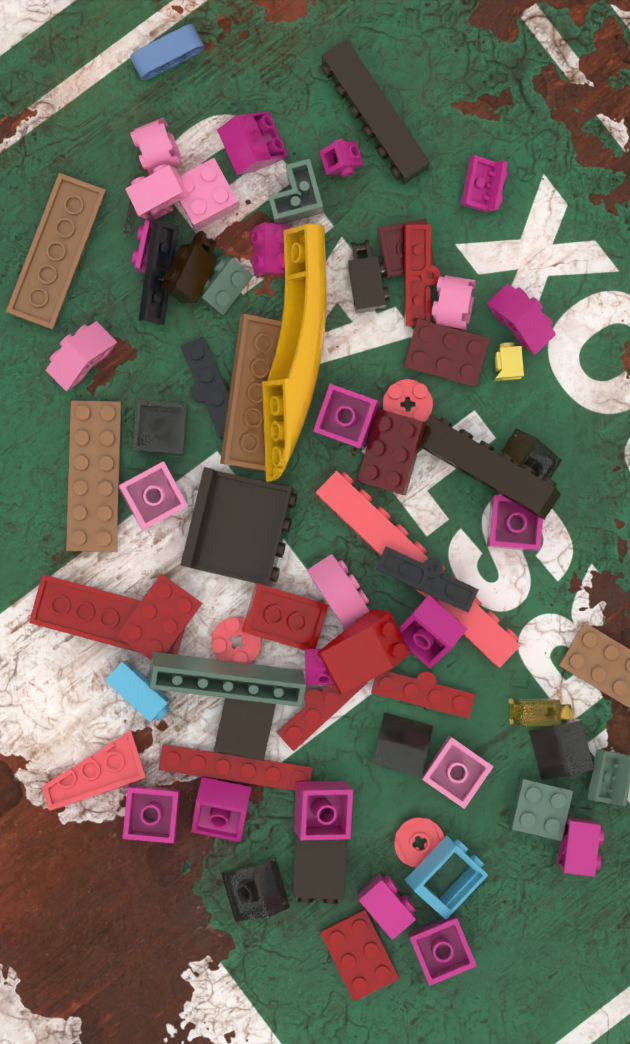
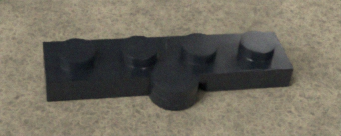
(159, 260)
(209, 384)
(427, 578)

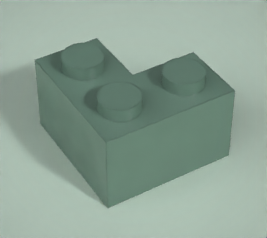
(303, 197)

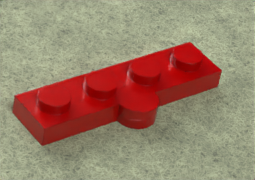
(418, 273)
(424, 692)
(318, 709)

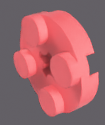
(416, 392)
(222, 645)
(406, 836)

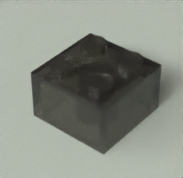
(160, 427)

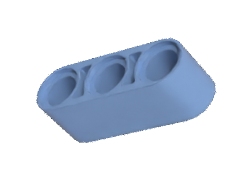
(167, 52)

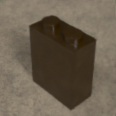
(245, 728)
(319, 870)

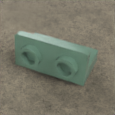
(225, 284)
(610, 778)

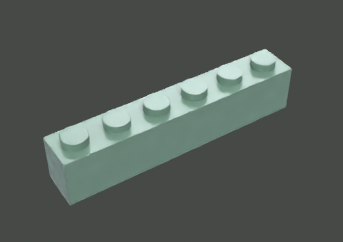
(226, 679)

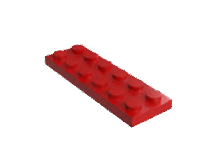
(85, 612)

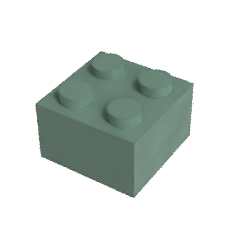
(540, 808)

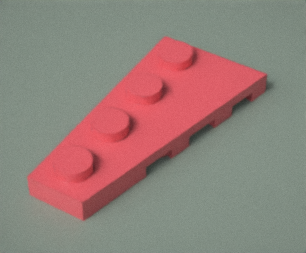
(102, 772)

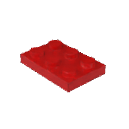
(284, 617)
(159, 618)
(359, 954)

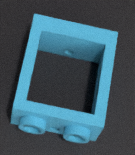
(135, 690)
(459, 889)

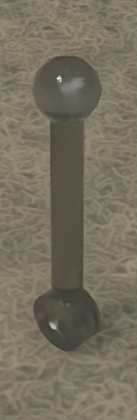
(129, 216)

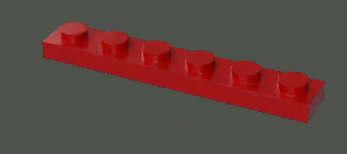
(232, 767)

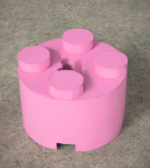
(156, 145)
(454, 302)

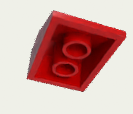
(364, 650)

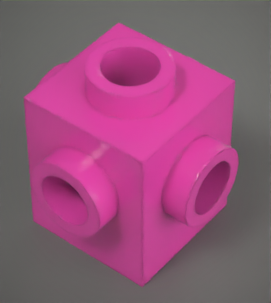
(341, 157)
(315, 669)

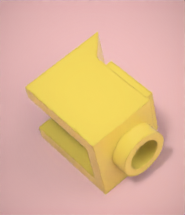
(509, 362)

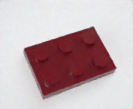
(446, 352)
(391, 451)

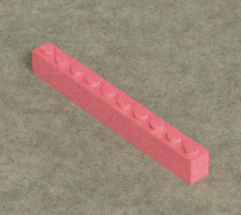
(379, 532)

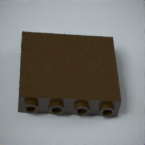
(238, 527)

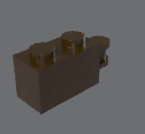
(190, 269)
(366, 280)

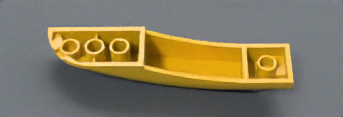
(299, 346)

